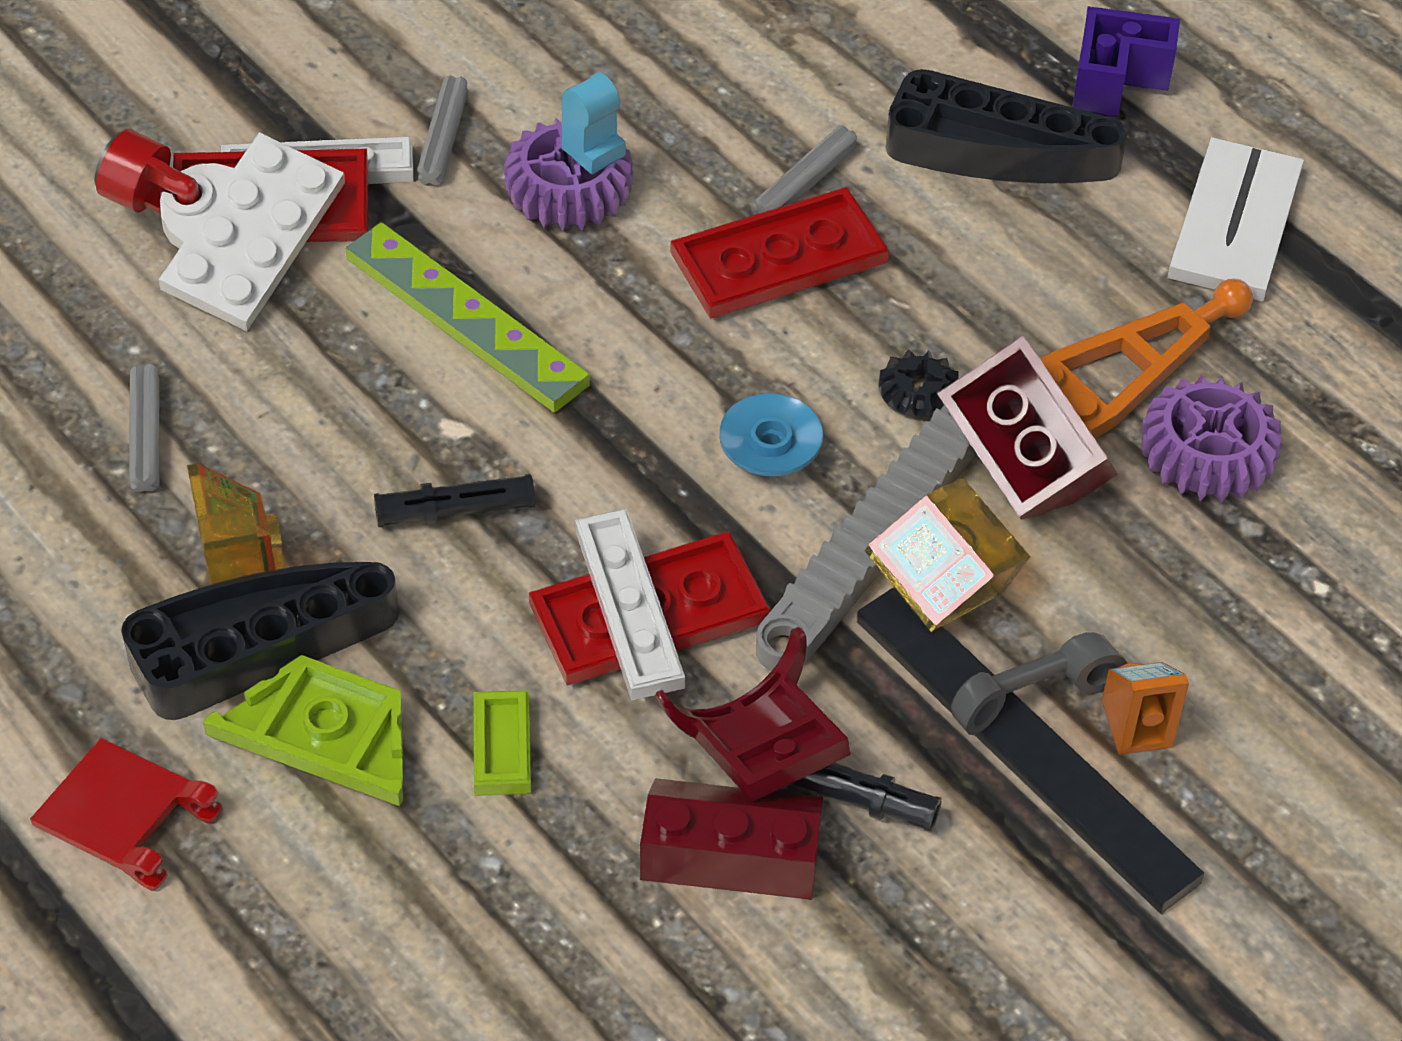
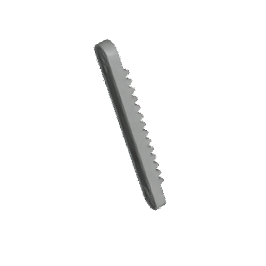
(842, 567)

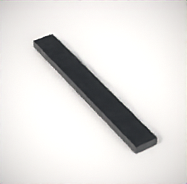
(1039, 758)

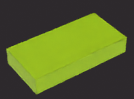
(502, 743)

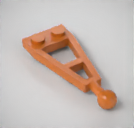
(1230, 299)

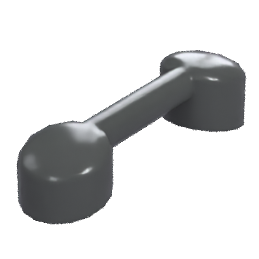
(1082, 659)

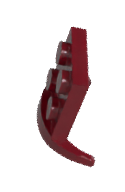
(767, 733)

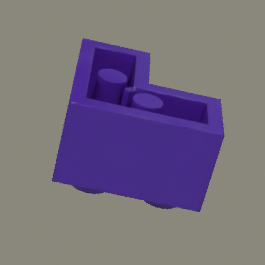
(1123, 51)

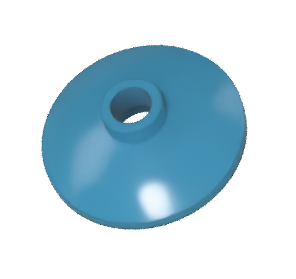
(771, 434)

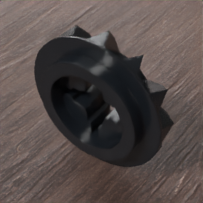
(898, 389)

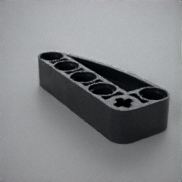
(999, 133)
(247, 628)

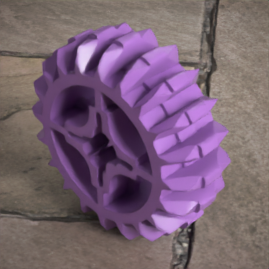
(556, 187)
(1211, 447)

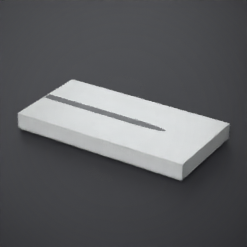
(1236, 217)

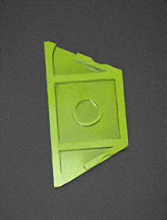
(322, 725)

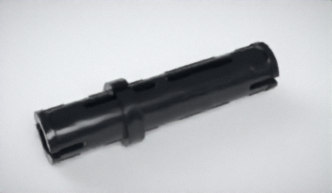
(453, 500)
(875, 794)

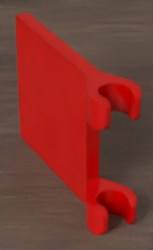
(117, 803)

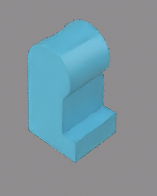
(591, 123)

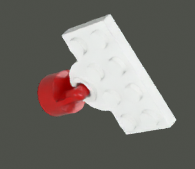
(230, 224)

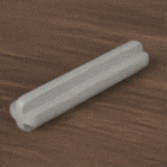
(442, 130)
(808, 170)
(144, 428)

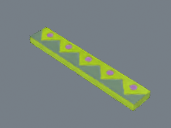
(468, 317)

